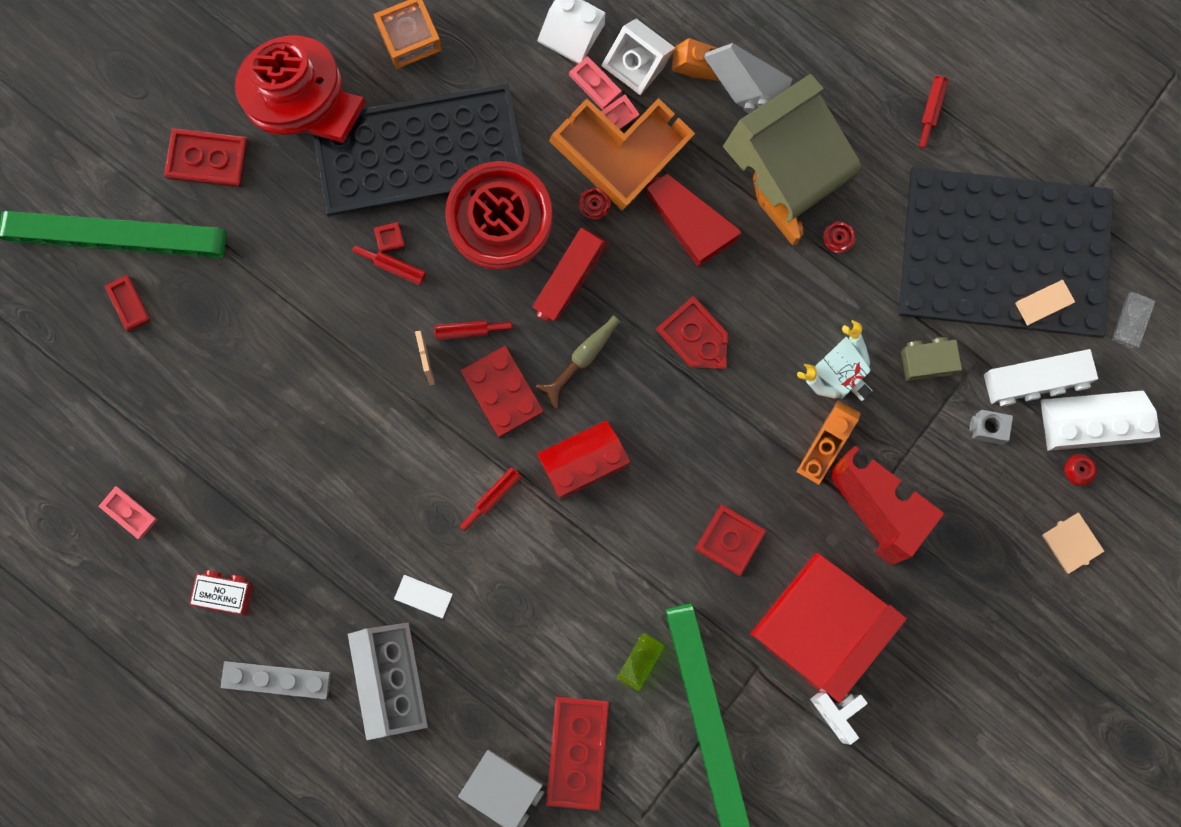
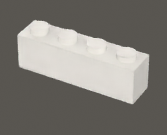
(1040, 377)

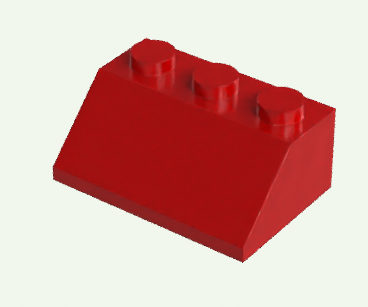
(583, 459)

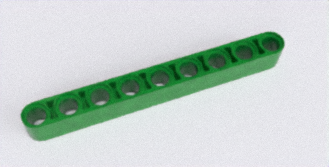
(112, 234)
(706, 716)

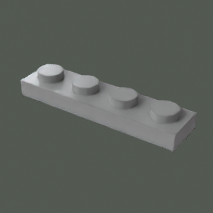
(275, 680)

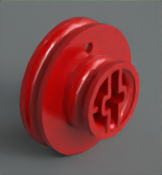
(283, 86)
(505, 191)

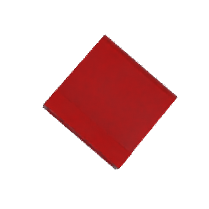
(894, 523)
(827, 627)

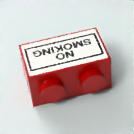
(222, 594)

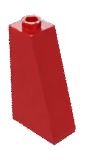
(692, 221)
(570, 274)

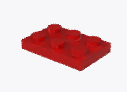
(502, 391)

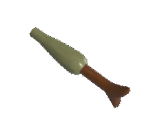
(581, 359)

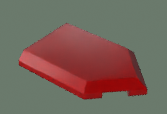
(696, 336)

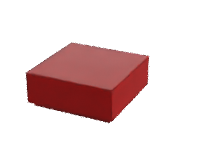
(389, 237)

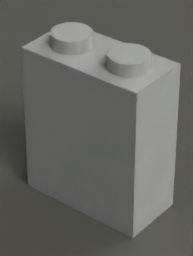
(501, 791)

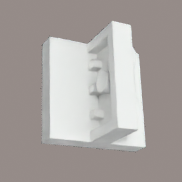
(837, 715)

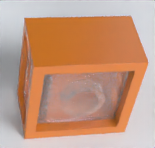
(408, 32)

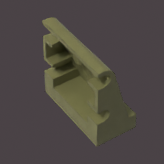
(794, 148)

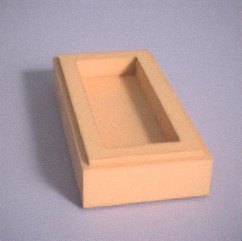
(1045, 302)

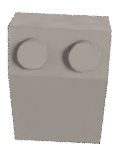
(746, 76)

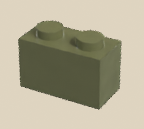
(930, 359)

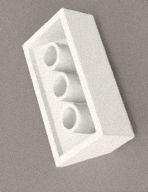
(1099, 420)

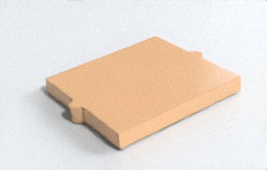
(424, 357)
(1072, 543)

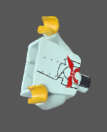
(842, 368)

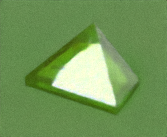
(640, 662)

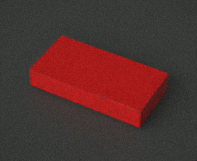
(127, 303)

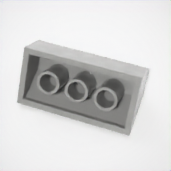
(387, 680)

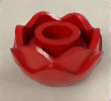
(594, 196)
(844, 231)
(1073, 472)

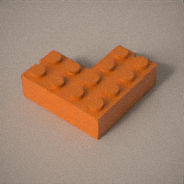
(617, 160)

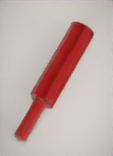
(933, 107)
(393, 265)
(468, 329)
(493, 496)

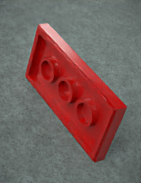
(577, 753)

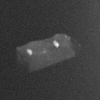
(1133, 320)

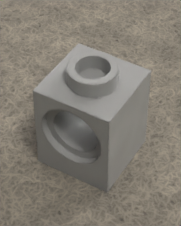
(1002, 426)

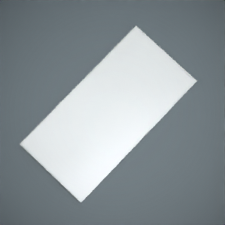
(423, 596)

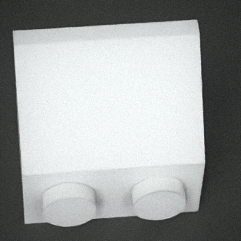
(572, 28)
(637, 56)

